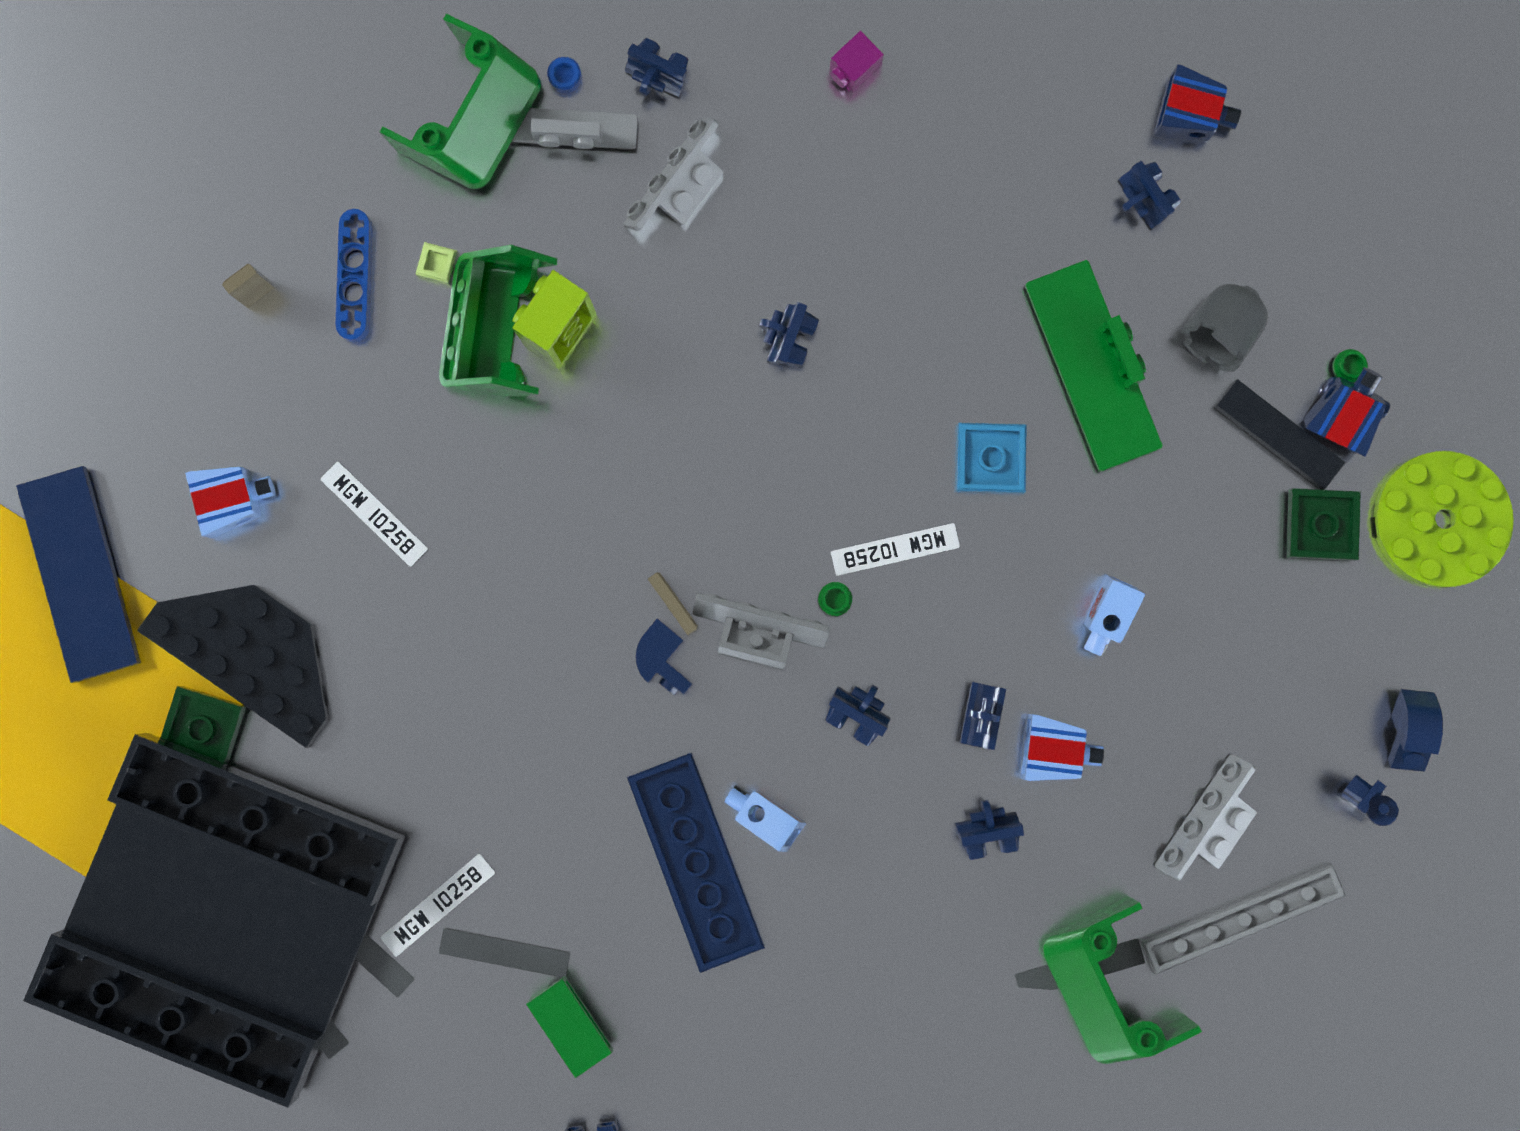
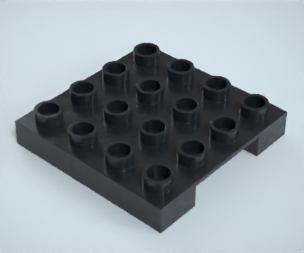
(216, 920)

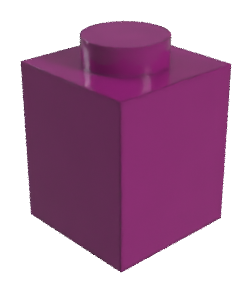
(855, 62)

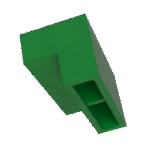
(569, 1026)

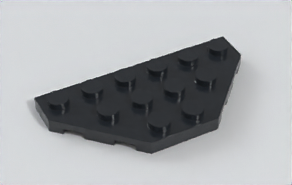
(250, 651)

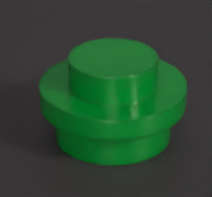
(1349, 364)
(835, 599)

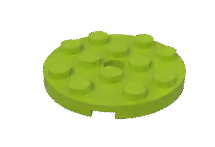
(1477, 511)

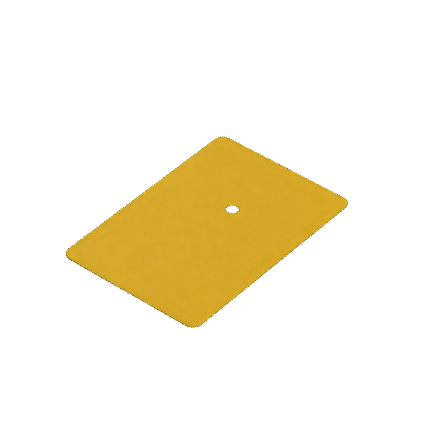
(63, 737)

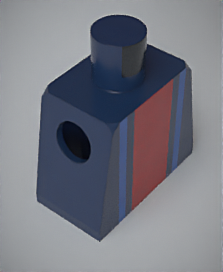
(1194, 107)
(1349, 412)

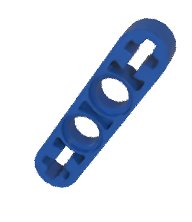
(359, 275)

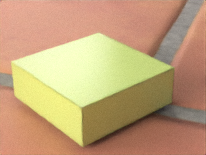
(437, 263)

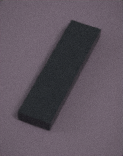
(1279, 434)

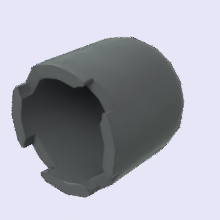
(1226, 326)

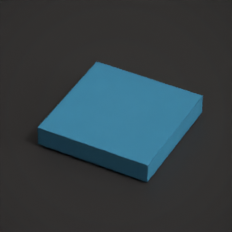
(991, 458)

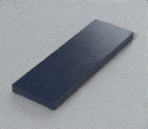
(78, 574)
(695, 862)

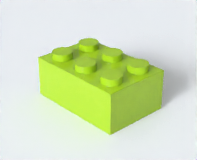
(554, 318)

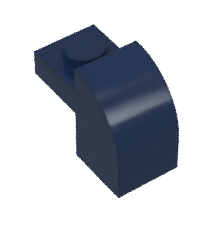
(654, 652)
(1418, 729)

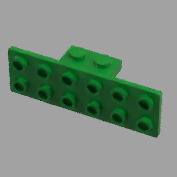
(1095, 364)

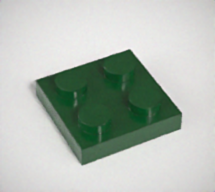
(1323, 524)
(203, 723)

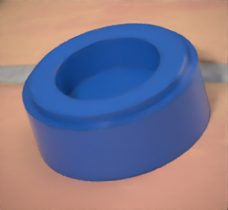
(564, 75)

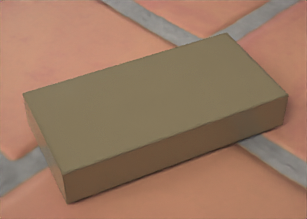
(247, 285)
(673, 603)

